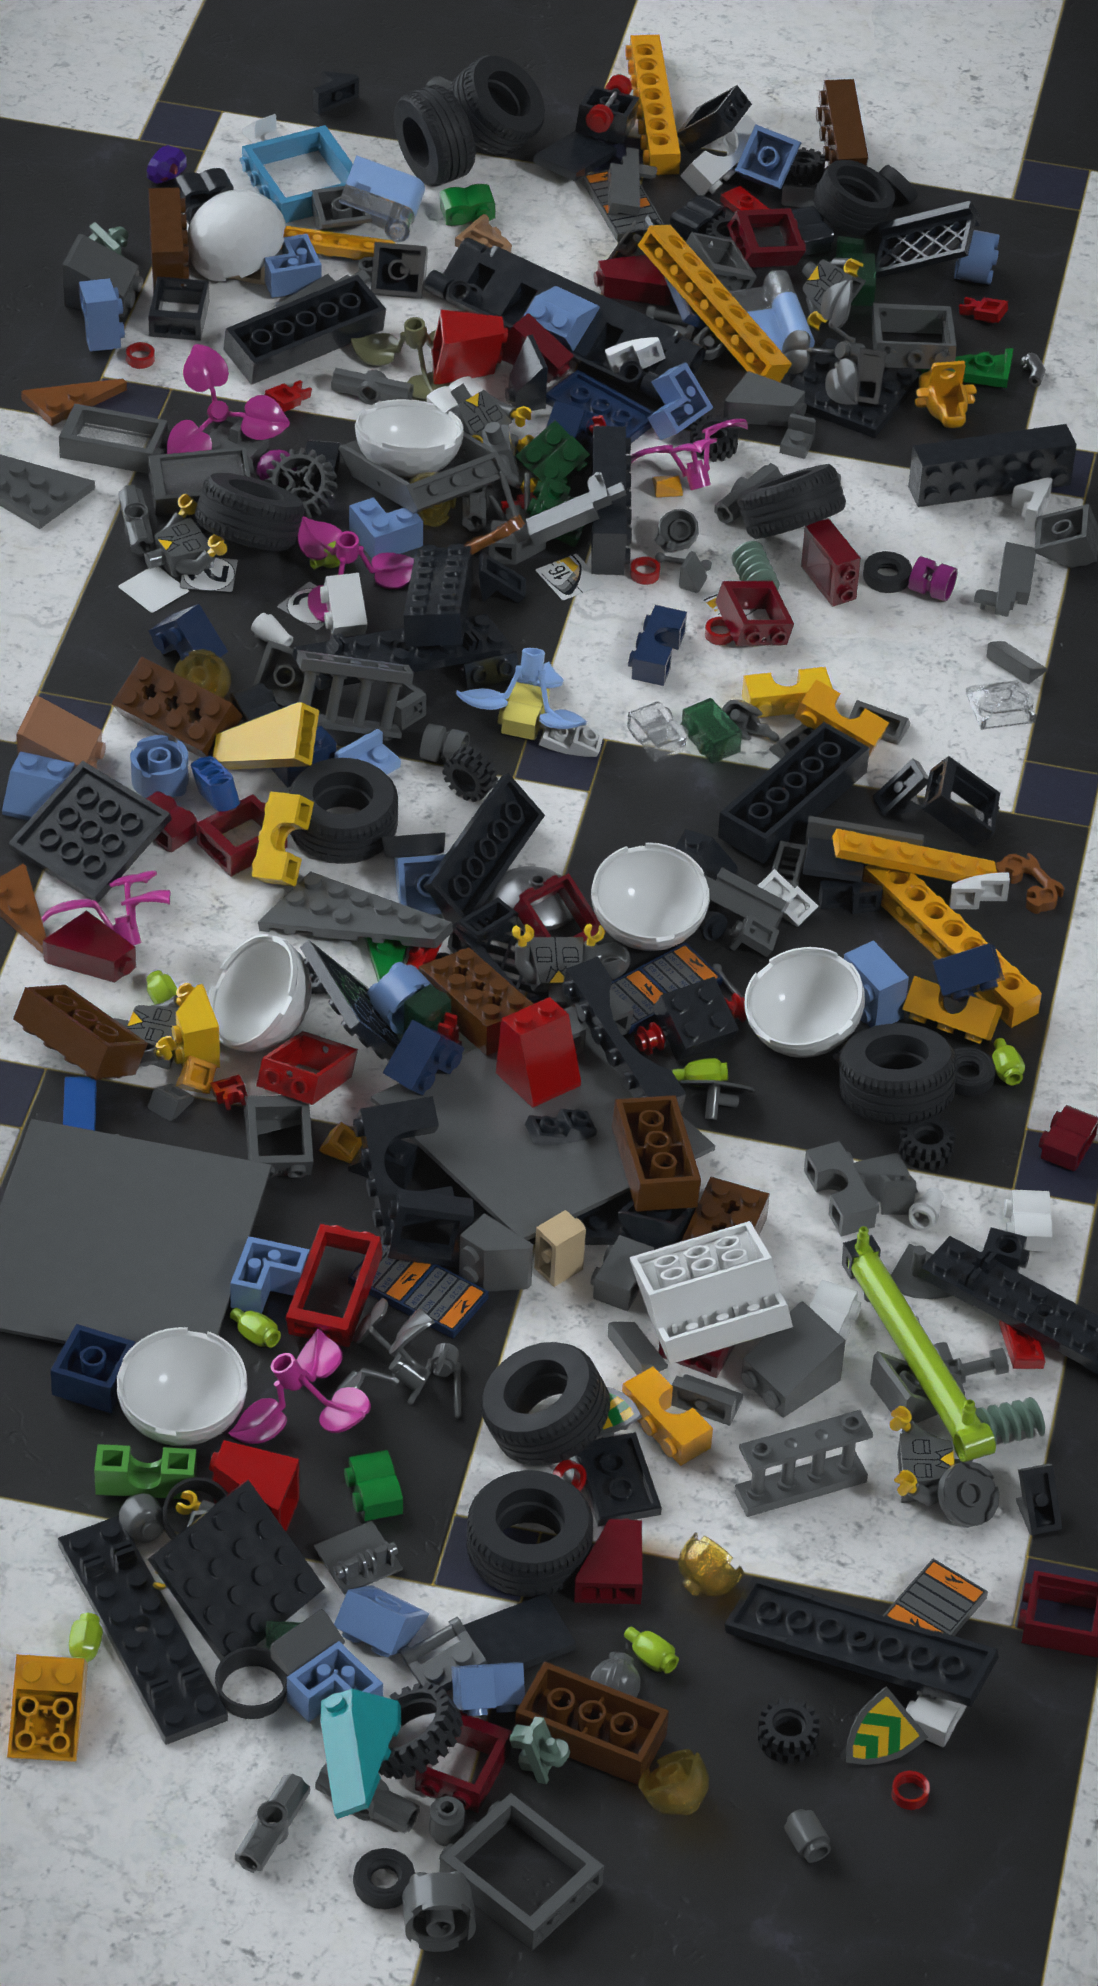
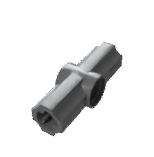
(370, 386)
(728, 507)
(474, 509)
(136, 520)
(384, 1807)
(265, 1837)

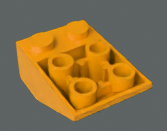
(47, 1707)

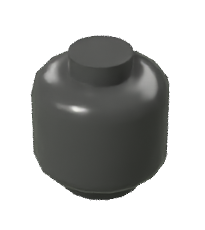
(142, 1518)

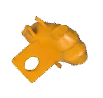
(945, 394)

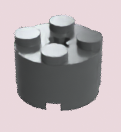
(438, 1910)

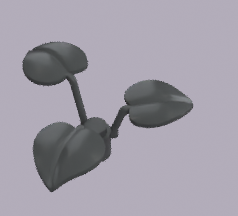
(843, 380)
(403, 1366)

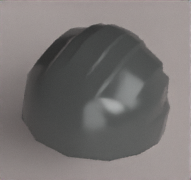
(677, 530)
(618, 1673)

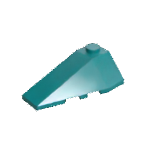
(356, 1742)

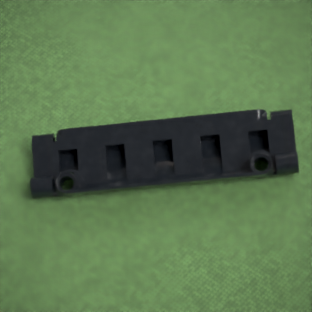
(506, 285)

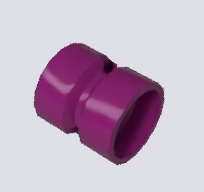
(942, 579)

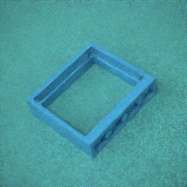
(289, 146)

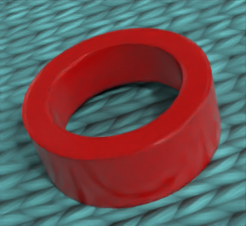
(140, 363)
(641, 578)
(714, 638)
(579, 1472)
(915, 1778)

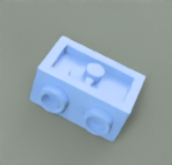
(372, 750)

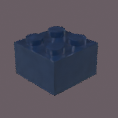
(89, 1368)

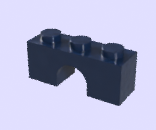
(654, 646)

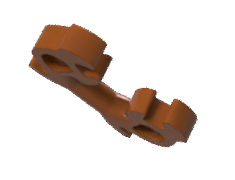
(501, 532)
(1037, 898)

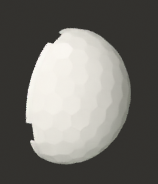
(234, 234)
(408, 436)
(650, 896)
(261, 994)
(805, 1002)
(182, 1386)

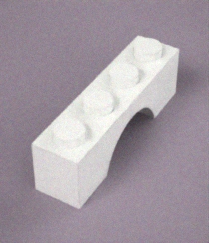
(708, 169)

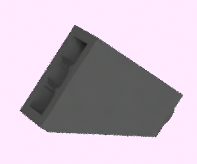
(764, 401)

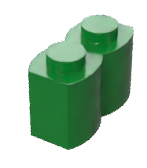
(466, 204)
(374, 1485)

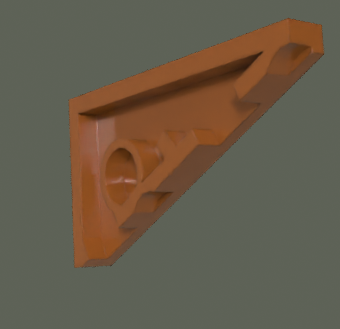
(57, 402)
(20, 907)

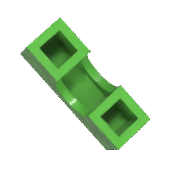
(123, 1475)

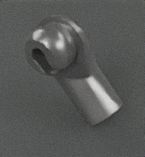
(1037, 368)

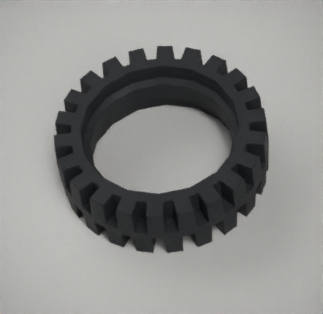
(433, 1740)

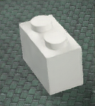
(344, 605)

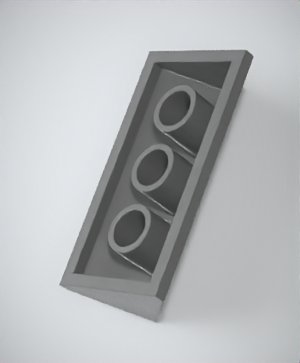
(825, 828)

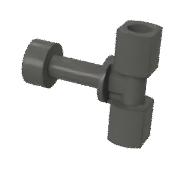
(996, 1362)

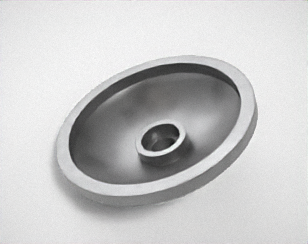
(515, 881)

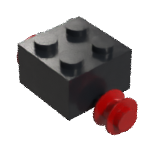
(608, 111)
(692, 1020)

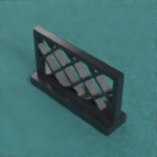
(921, 228)
(459, 940)

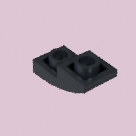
(565, 1128)

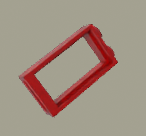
(307, 1049)
(340, 1330)

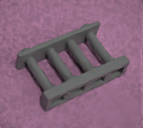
(367, 672)
(809, 1480)

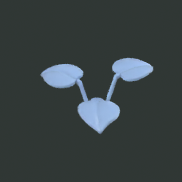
(532, 672)

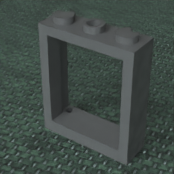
(914, 319)
(537, 1927)

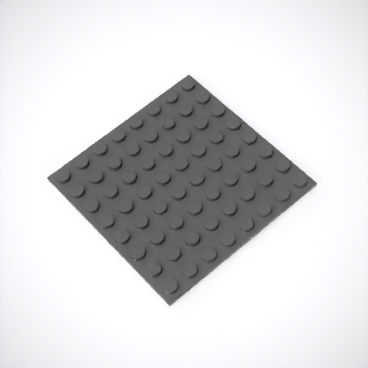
(492, 1154)
(121, 1234)

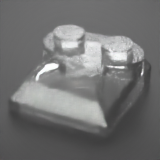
(1001, 704)

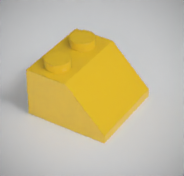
(196, 1029)

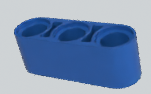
(215, 783)
(80, 1102)

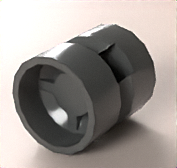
(441, 744)

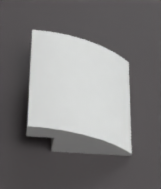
(711, 1292)

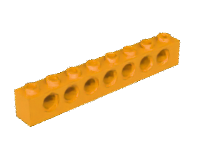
(655, 108)
(713, 302)
(947, 934)

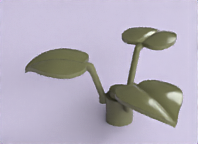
(380, 349)

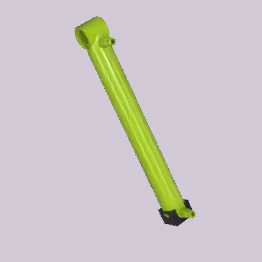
(958, 1414)

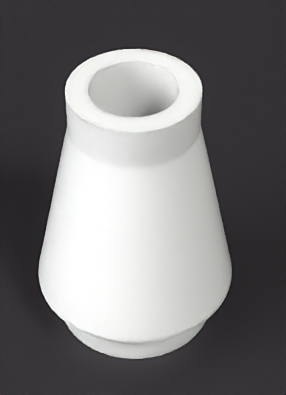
(268, 628)
(926, 1210)

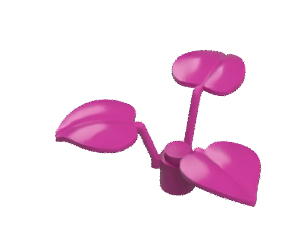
(202, 372)
(697, 472)
(390, 569)
(124, 925)
(317, 1360)

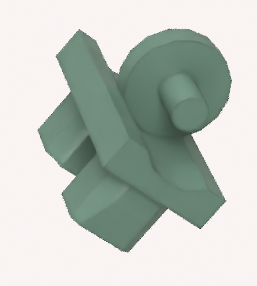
(114, 240)
(538, 1749)

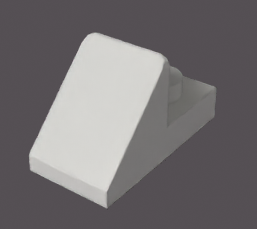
(262, 129)
(1032, 500)

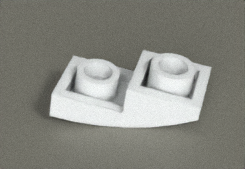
(578, 742)

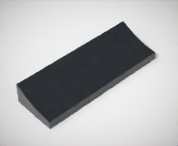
(484, 850)

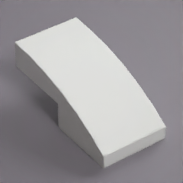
(644, 351)
(985, 887)
(800, 904)

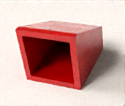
(466, 345)
(538, 1052)
(270, 1473)

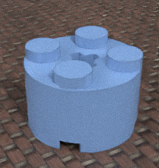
(981, 257)
(159, 766)
(392, 992)

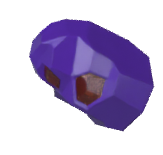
(166, 164)

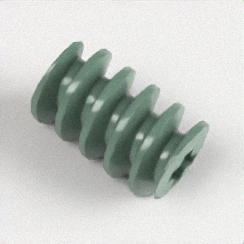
(752, 563)
(1013, 1419)

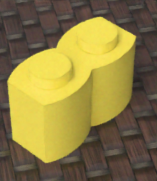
(523, 711)

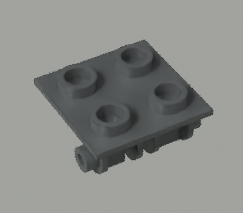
(358, 1557)

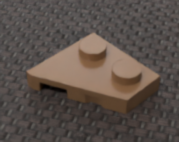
(484, 233)

